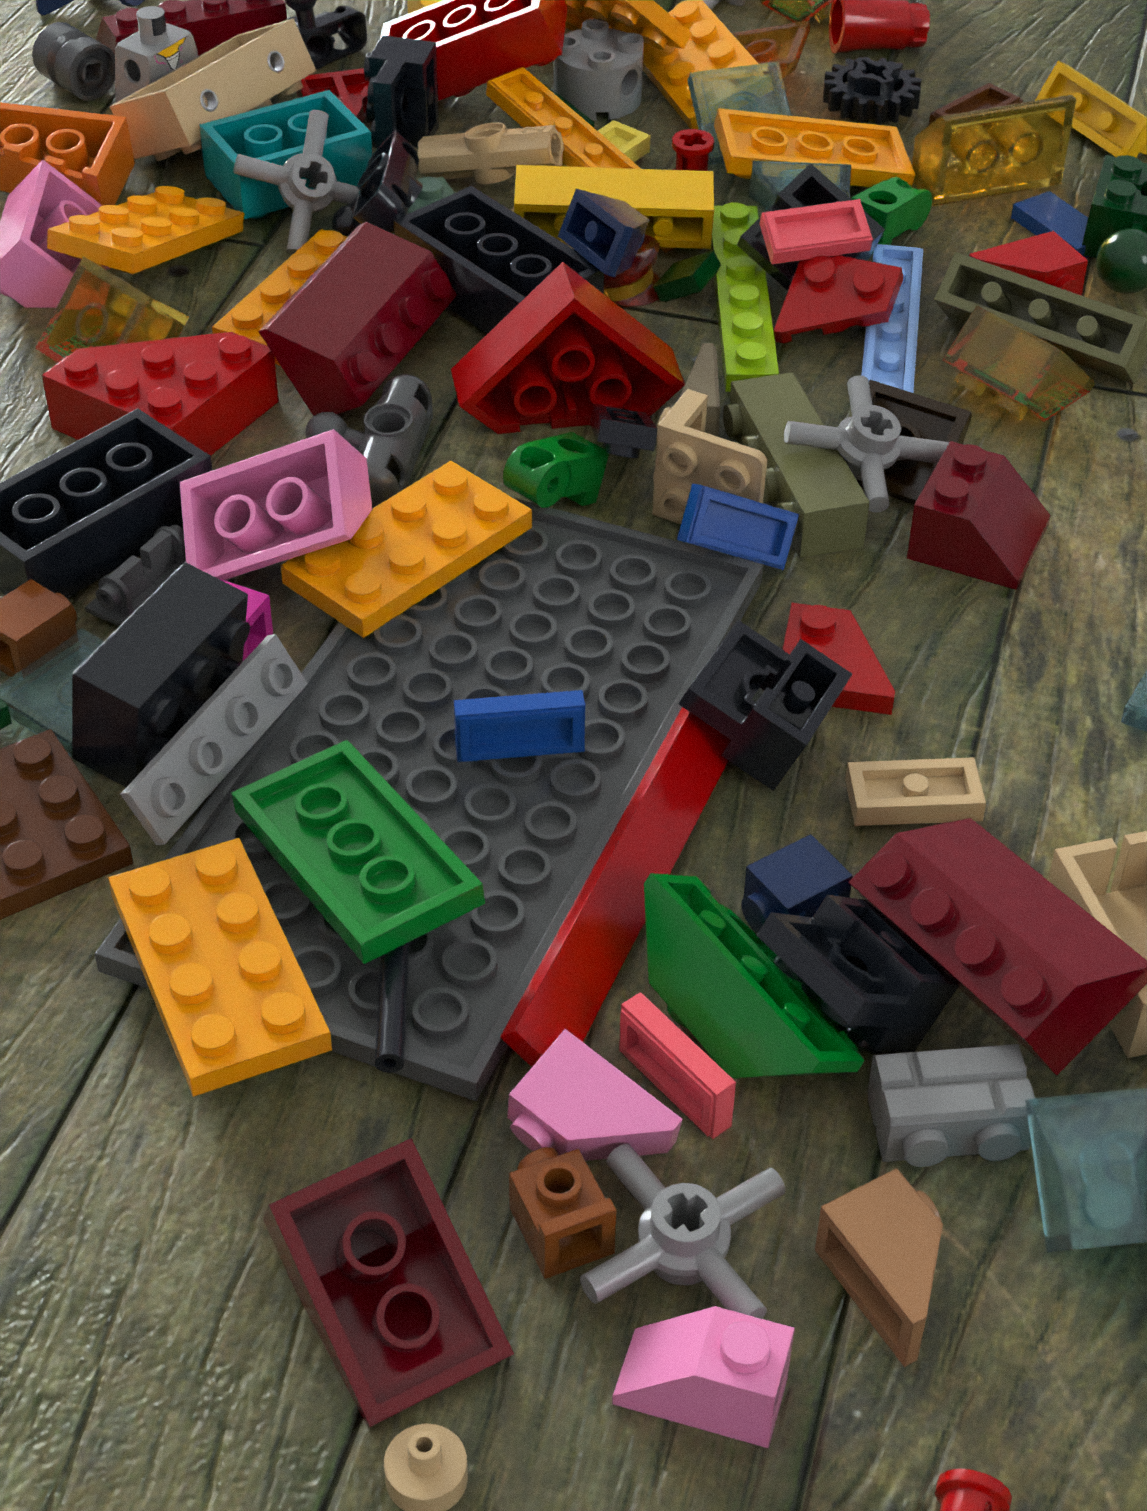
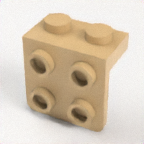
(692, 456)

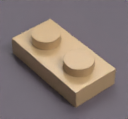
(914, 791)

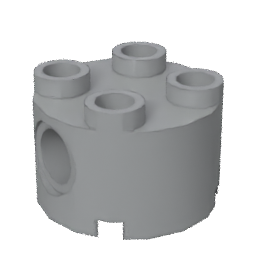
(600, 70)

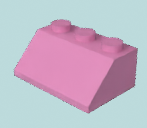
(27, 268)
(275, 506)

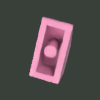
(588, 1104)
(709, 1372)

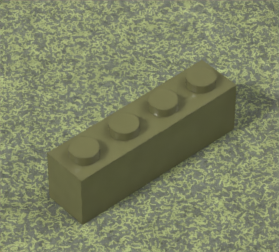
(1079, 326)
(798, 477)

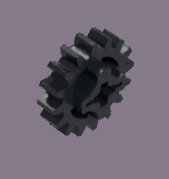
(871, 90)

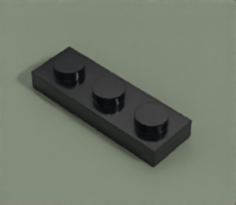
(623, 430)

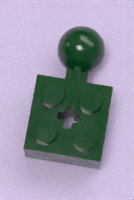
(1119, 225)

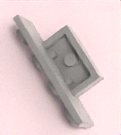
(214, 740)

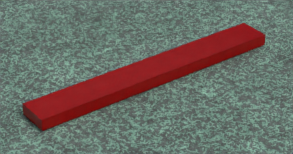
(611, 903)

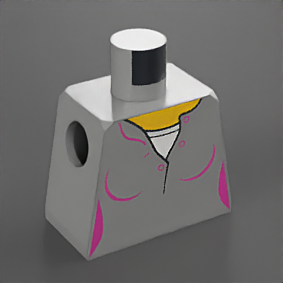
(150, 52)

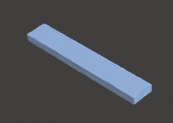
(892, 345)

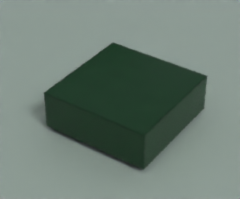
(687, 276)

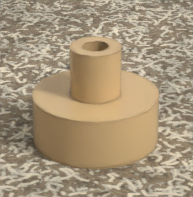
(426, 1468)

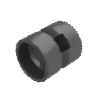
(74, 61)

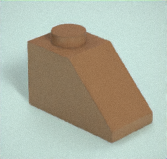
(884, 1254)

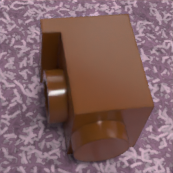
(561, 1210)

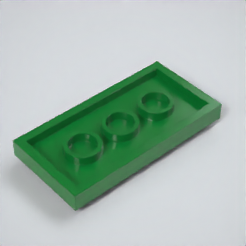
(358, 850)

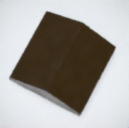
(919, 419)

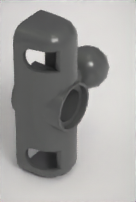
(391, 435)

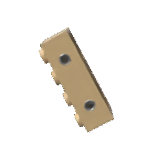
(215, 85)

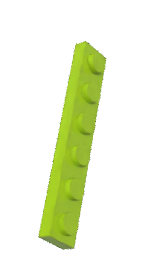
(741, 300)

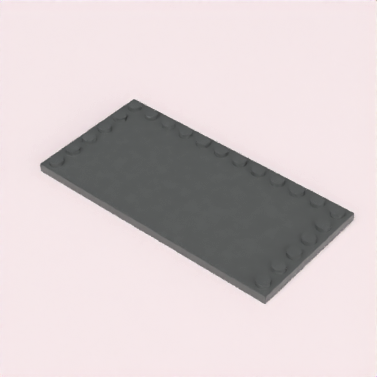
(543, 614)

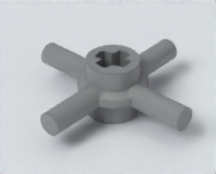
(291, 186)
(866, 441)
(683, 1234)

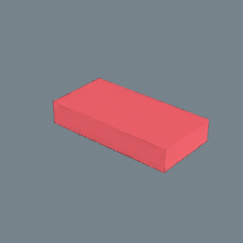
(815, 231)
(676, 1066)

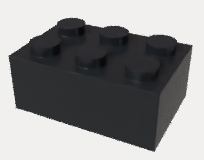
(156, 672)

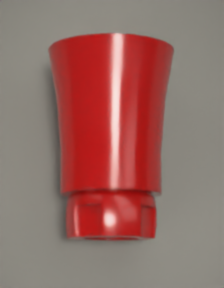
(877, 25)

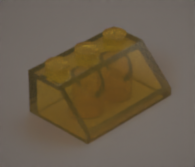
(994, 150)

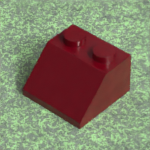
(977, 517)

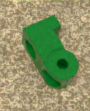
(896, 207)
(553, 470)

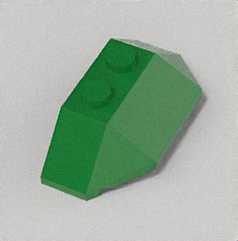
(731, 992)

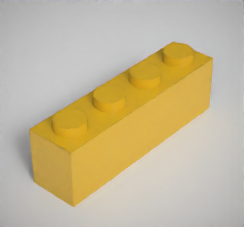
(673, 200)

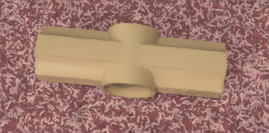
(489, 152)

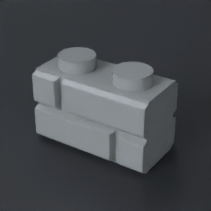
(950, 1104)

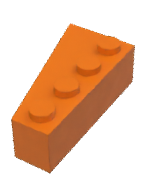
(82, 146)

